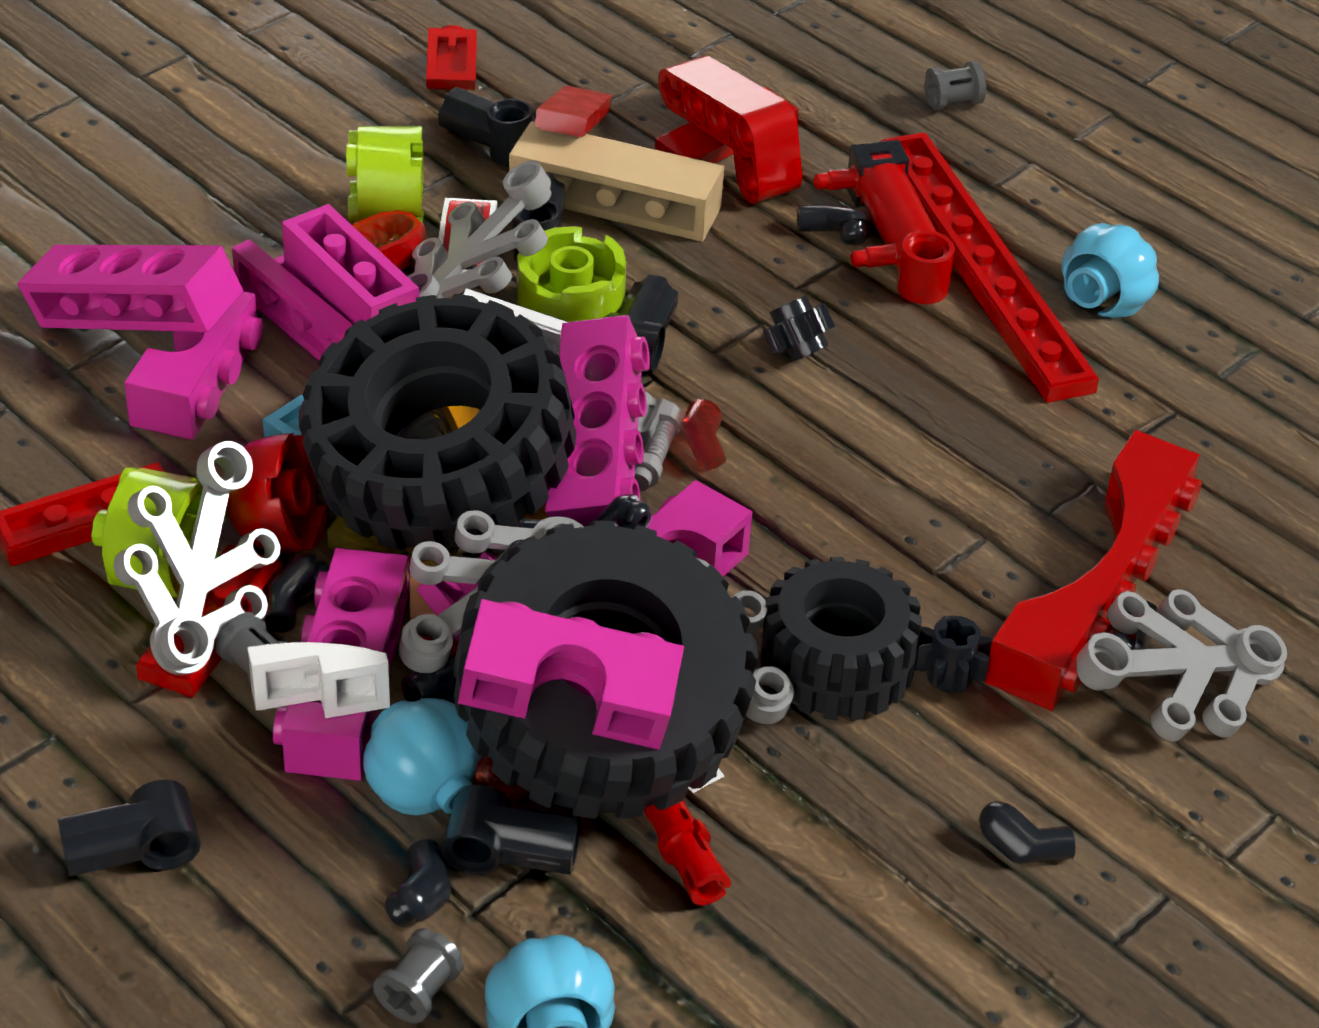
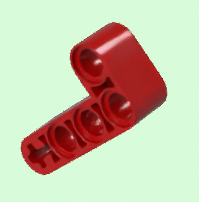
(743, 117)

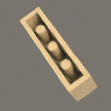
(627, 181)

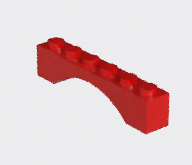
(1042, 636)

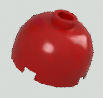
(279, 495)

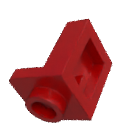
(451, 58)

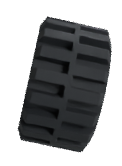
(842, 636)

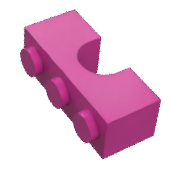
(183, 387)
(707, 524)
(624, 672)

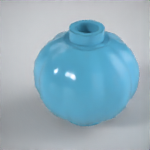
(1107, 261)
(419, 756)
(551, 984)

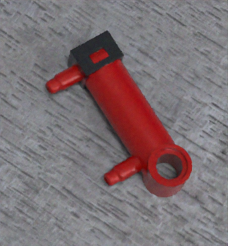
(881, 183)

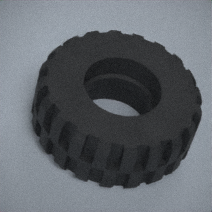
(426, 360)
(633, 586)

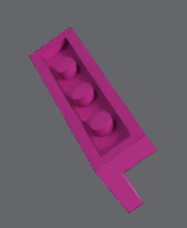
(287, 299)

